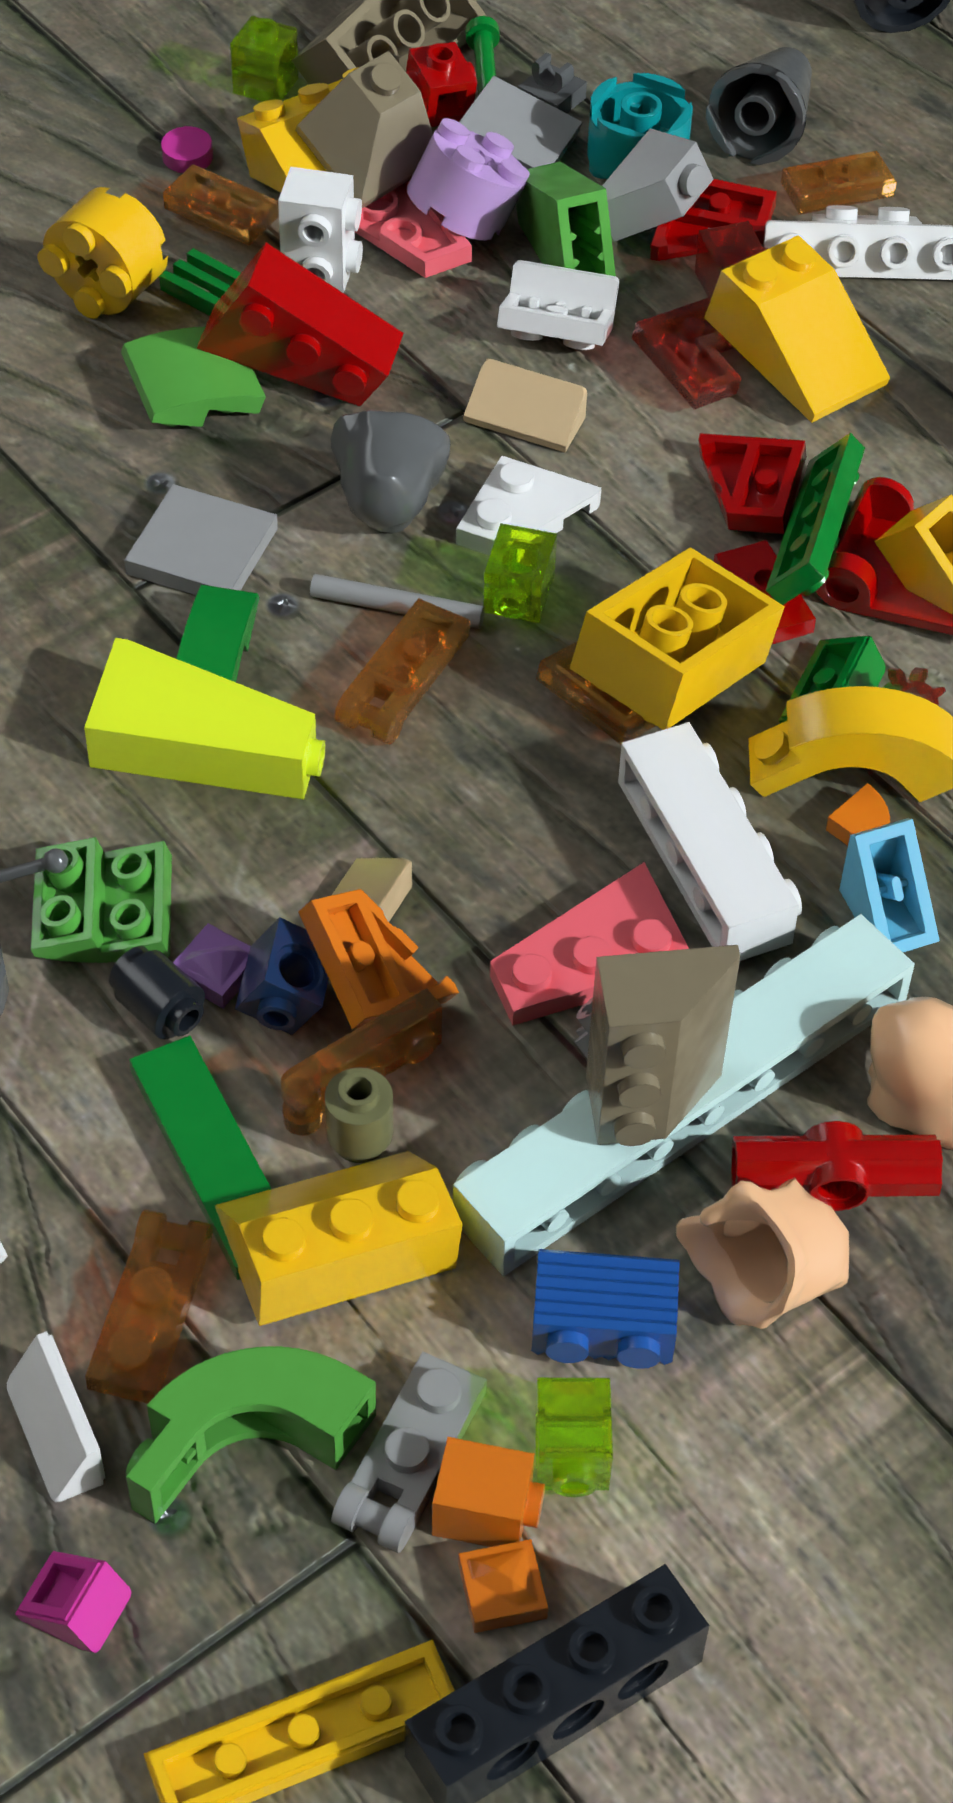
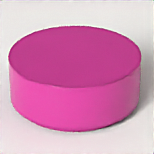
(186, 147)

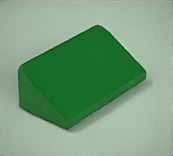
(840, 664)

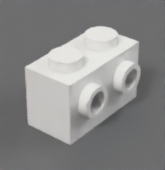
(320, 223)

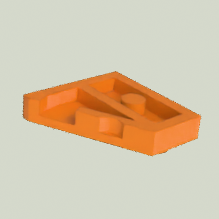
(367, 956)

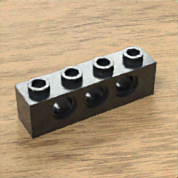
(556, 1690)

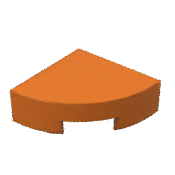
(859, 813)

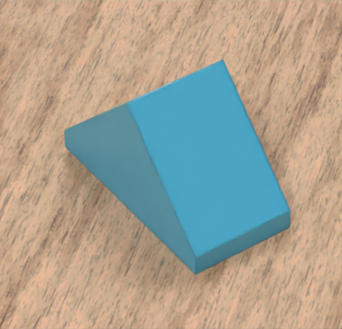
(889, 885)

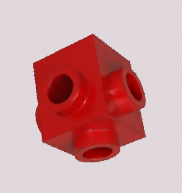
(444, 80)

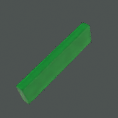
(198, 1130)

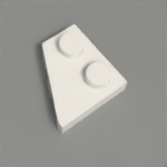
(522, 498)

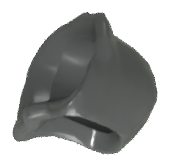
(388, 465)

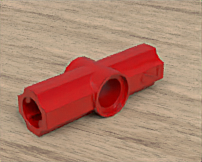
(841, 1163)

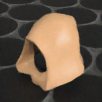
(914, 1067)
(767, 1250)

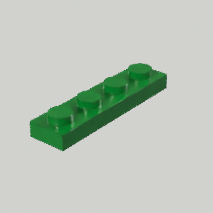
(816, 521)

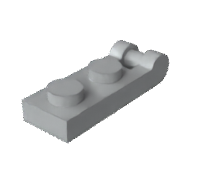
(409, 1451)

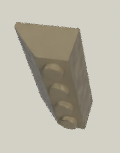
(380, 26)

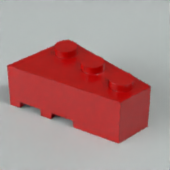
(301, 330)

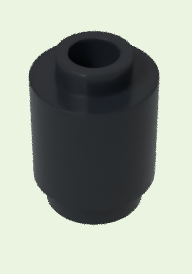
(157, 992)

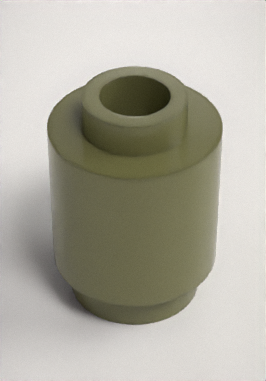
(359, 1114)

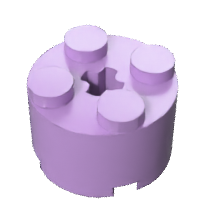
(468, 180)

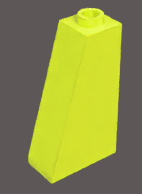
(197, 727)

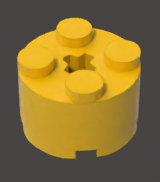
(104, 252)

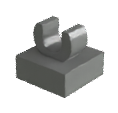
(554, 84)

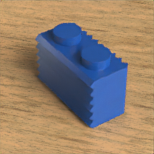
(605, 1308)

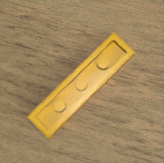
(301, 1732)

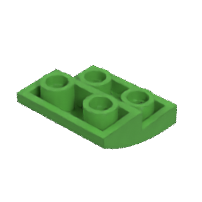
(184, 382)
(102, 902)

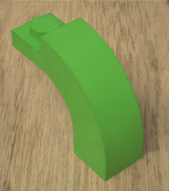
(247, 1396)

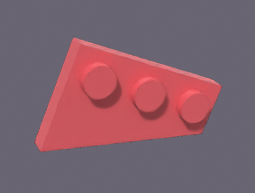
(558, 962)

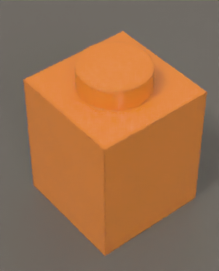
(485, 1494)

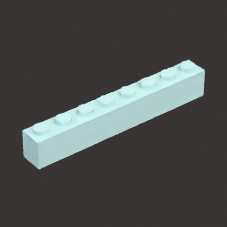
(777, 1029)

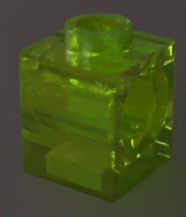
(263, 59)
(519, 572)
(573, 1435)

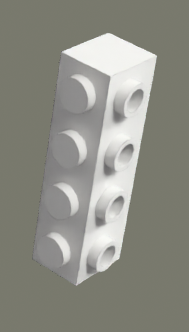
(708, 841)

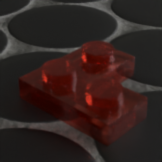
(689, 353)

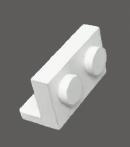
(559, 304)

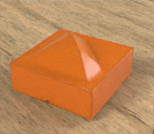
(502, 1586)

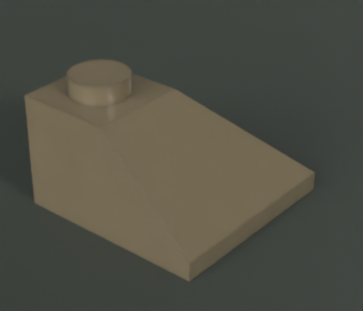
(370, 128)

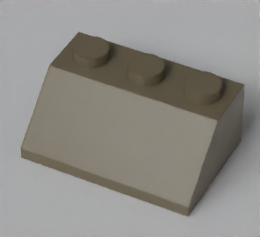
(657, 1038)

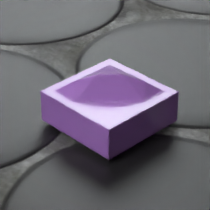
(215, 964)

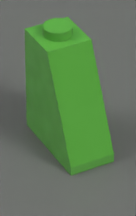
(567, 219)

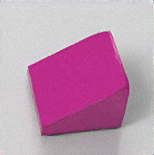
(75, 1600)

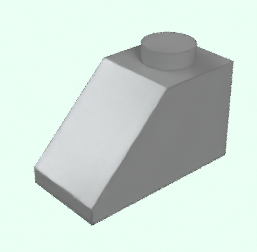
(655, 183)

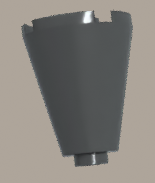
(761, 106)

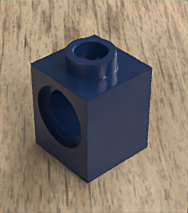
(282, 978)

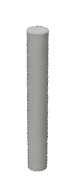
(387, 598)

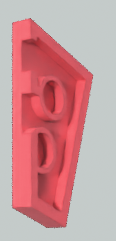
(411, 236)

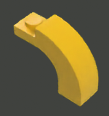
(857, 729)

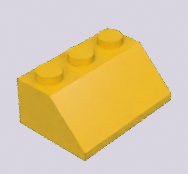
(271, 137)
(342, 1235)

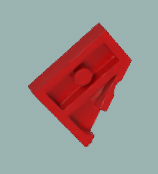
(717, 206)
(753, 479)

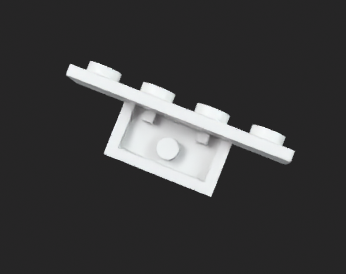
(872, 244)

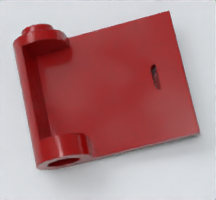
(861, 575)

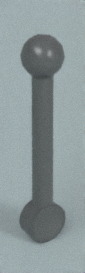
(53, 861)

